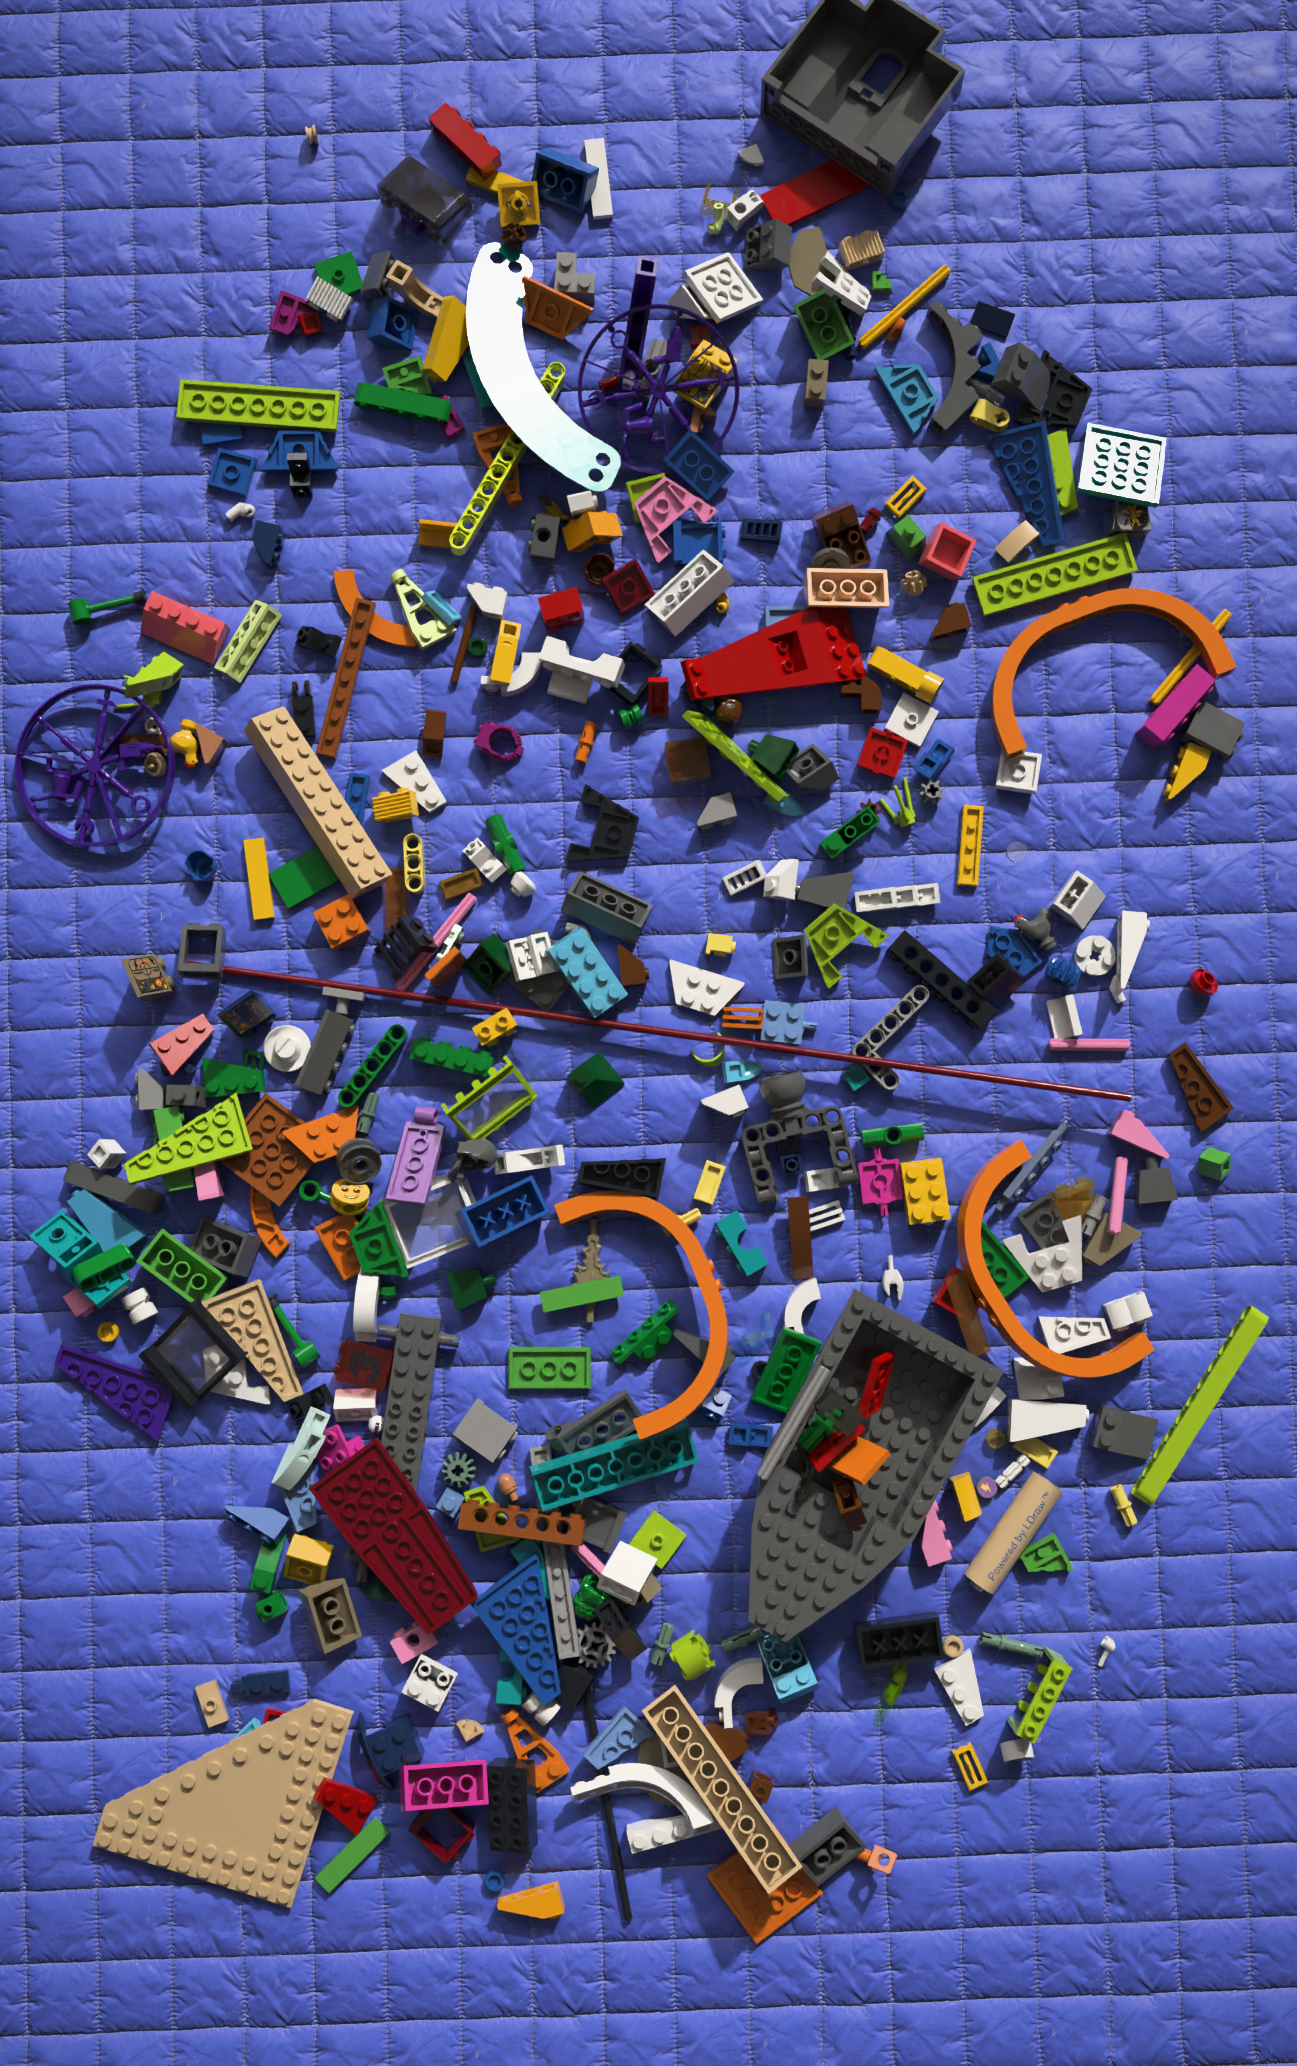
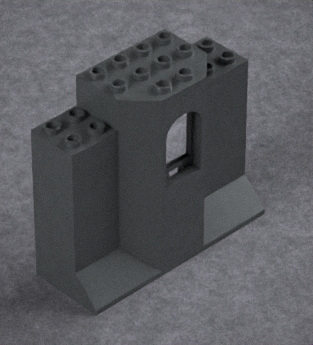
(819, 88)

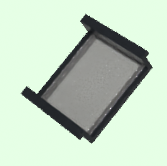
(193, 1355)

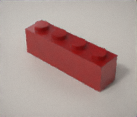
(465, 141)

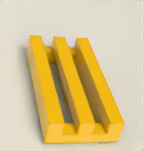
(893, 509)
(962, 1749)

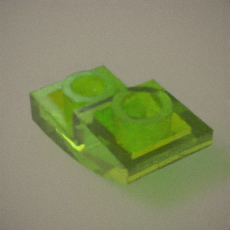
(893, 1690)

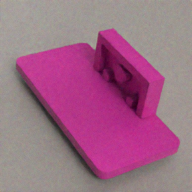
(336, 1448)

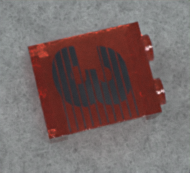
(364, 1365)

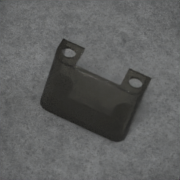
(425, 197)

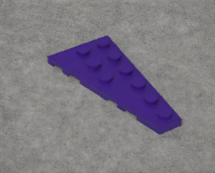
(123, 1387)

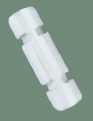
(1013, 1471)

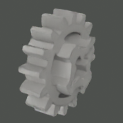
(601, 1640)

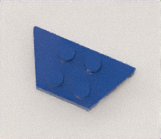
(299, 442)

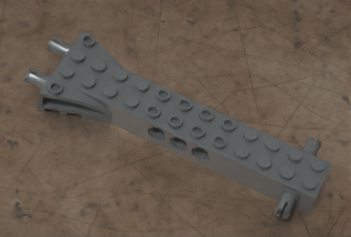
(409, 1397)

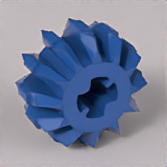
(1063, 972)

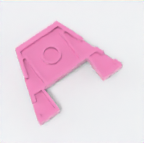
(664, 505)

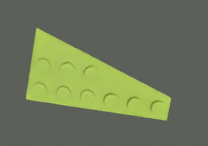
(731, 751)
(202, 1141)

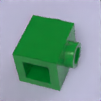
(271, 1605)

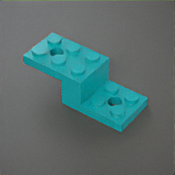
(72, 1249)

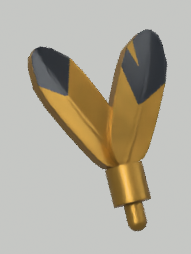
(552, 508)

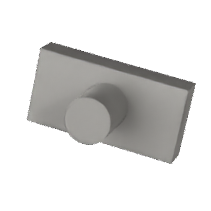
(344, 998)

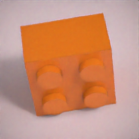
(341, 922)

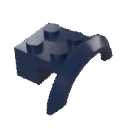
(390, 1747)

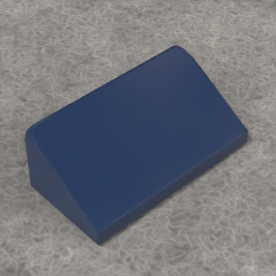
(992, 319)

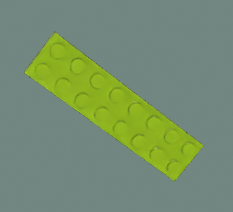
(258, 405)
(1054, 574)

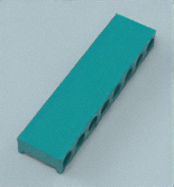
(611, 1466)

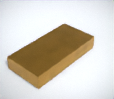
(461, 884)

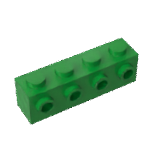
(452, 1058)

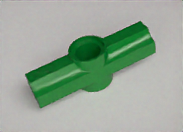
(504, 844)
(905, 1134)
(816, 1432)

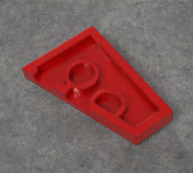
(345, 1802)

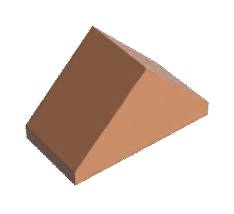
(211, 745)

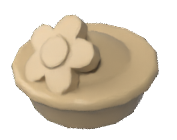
(155, 764)

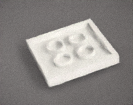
(722, 287)

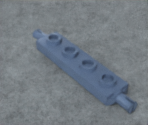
(1028, 1173)

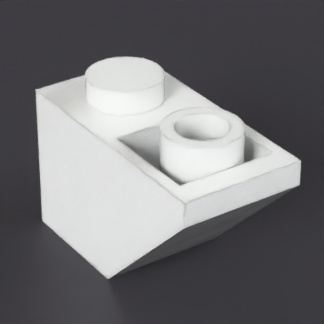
(489, 601)

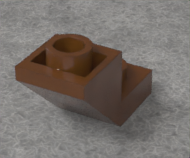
(434, 733)

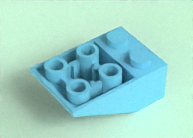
(787, 1667)

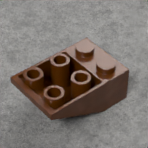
(841, 529)

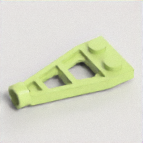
(425, 634)

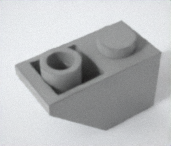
(718, 810)
(150, 1091)

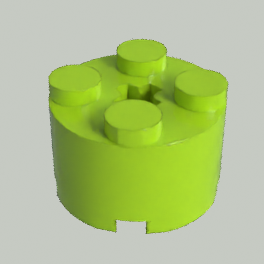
(692, 1655)

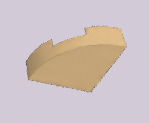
(469, 1729)

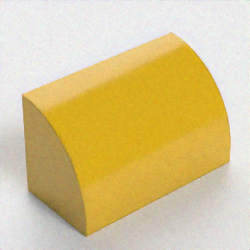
(965, 1496)

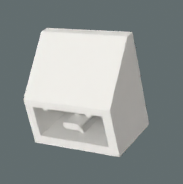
(1078, 899)
(429, 1682)

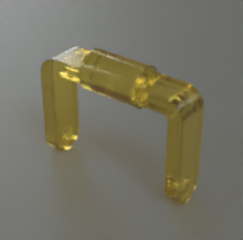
(708, 202)

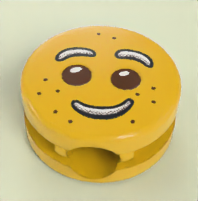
(349, 1197)

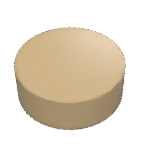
(953, 1646)

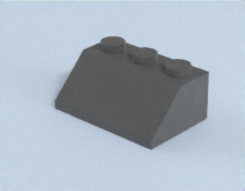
(827, 1846)

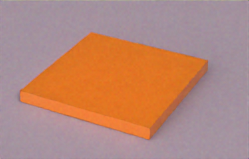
(752, 1905)

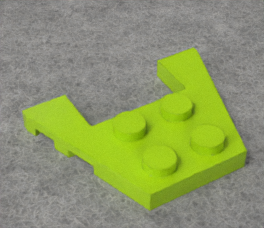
(832, 933)

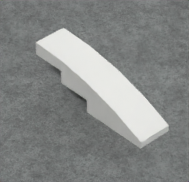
(897, 897)

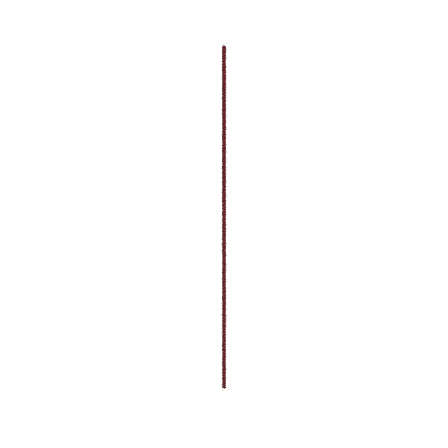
(679, 1034)

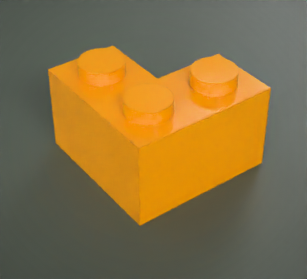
(590, 530)

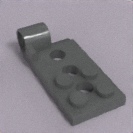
(567, 1436)

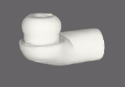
(1118, 997)

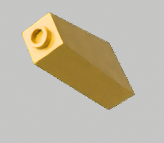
(447, 341)

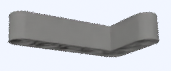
(885, 1033)

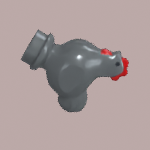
(1037, 929)

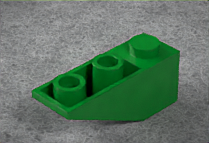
(849, 833)

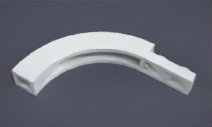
(652, 1779)

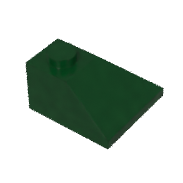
(489, 963)
(595, 1079)

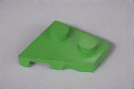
(408, 376)
(1045, 1555)

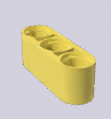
(409, 855)

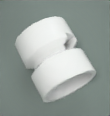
(139, 1305)
(542, 1713)

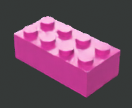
(1176, 707)
(443, 1786)

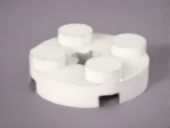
(1100, 945)

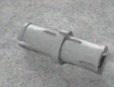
(1093, 1215)

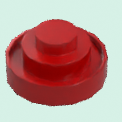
(1203, 982)

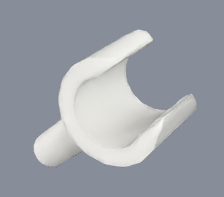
(1109, 1646)

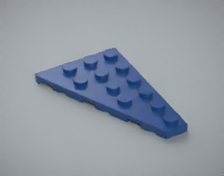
(519, 1621)

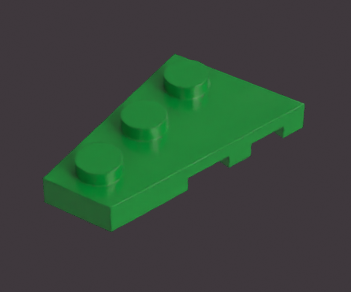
(226, 1079)

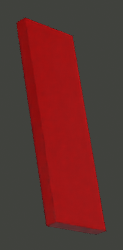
(811, 193)

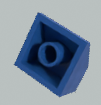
(392, 323)

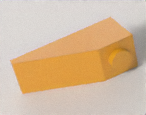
(538, 1902)

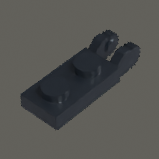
(304, 709)

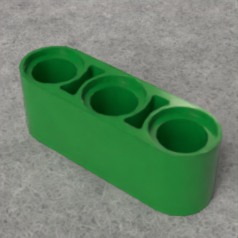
(103, 1267)

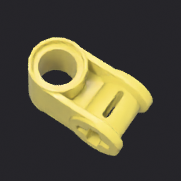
(987, 415)

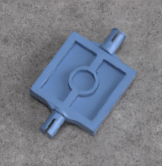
(784, 1023)

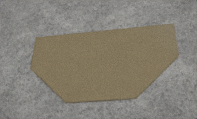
(806, 259)
(651, 1754)

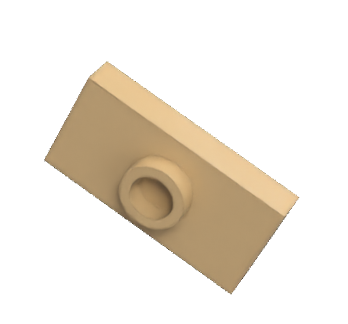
(212, 1703)

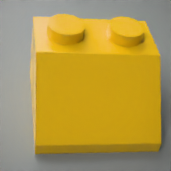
(307, 1560)

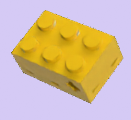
(924, 1191)

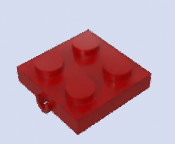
(882, 753)

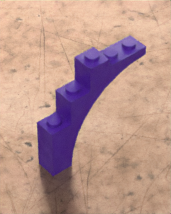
(637, 322)

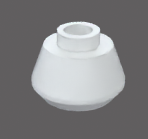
(522, 885)

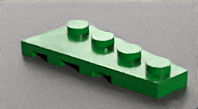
(1000, 1263)

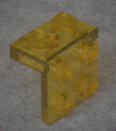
(1074, 1198)

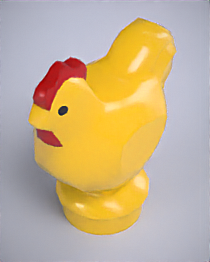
(185, 743)

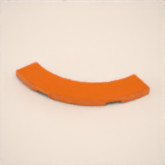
(380, 627)
(266, 1224)

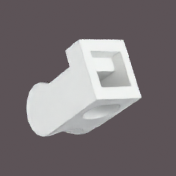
(743, 209)

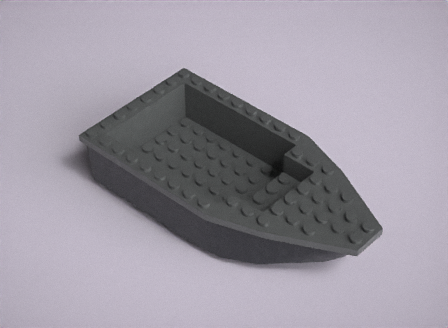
(934, 1396)

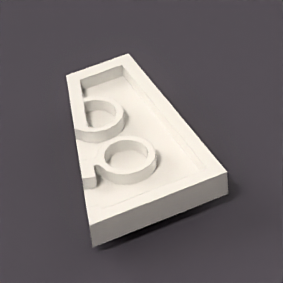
(412, 774)
(1072, 1333)

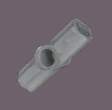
(657, 348)

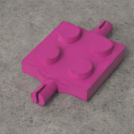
(880, 1181)

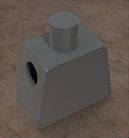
(185, 1096)
(1153, 1183)

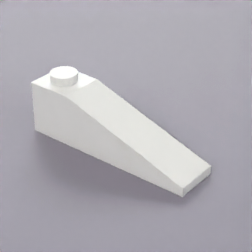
(1130, 935)

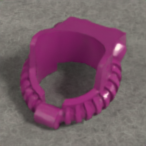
(488, 731)

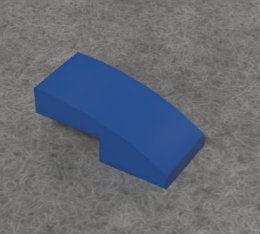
(935, 759)
(750, 1434)

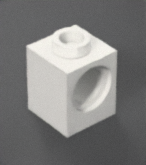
(106, 1153)

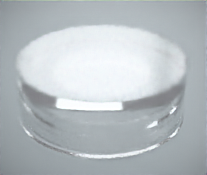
(1016, 852)

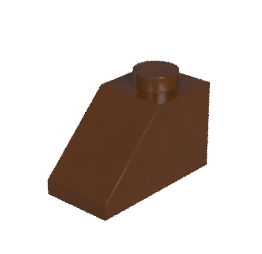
(952, 622)
(631, 969)
(849, 1503)
(730, 1740)

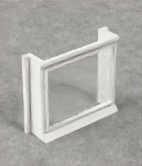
(433, 1228)

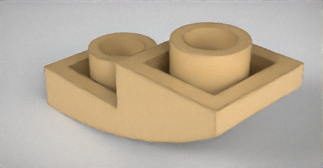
(1016, 541)

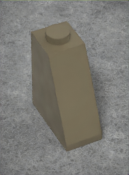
(1103, 1245)

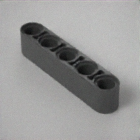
(113, 1187)

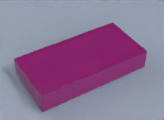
(454, 424)

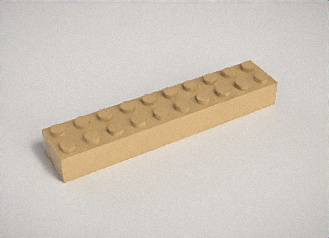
(317, 802)
(722, 1789)

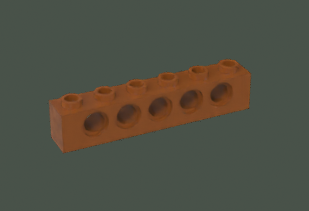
(469, 1521)

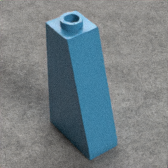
(104, 1221)

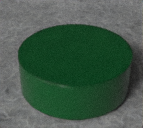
(477, 647)

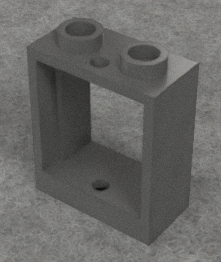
(195, 970)

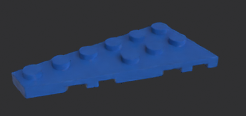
(1029, 468)

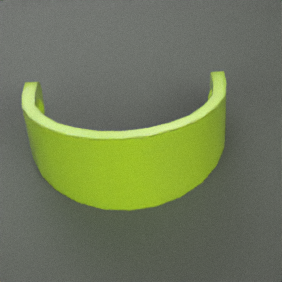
(714, 1061)

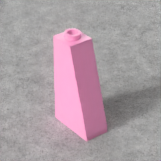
(209, 1181)

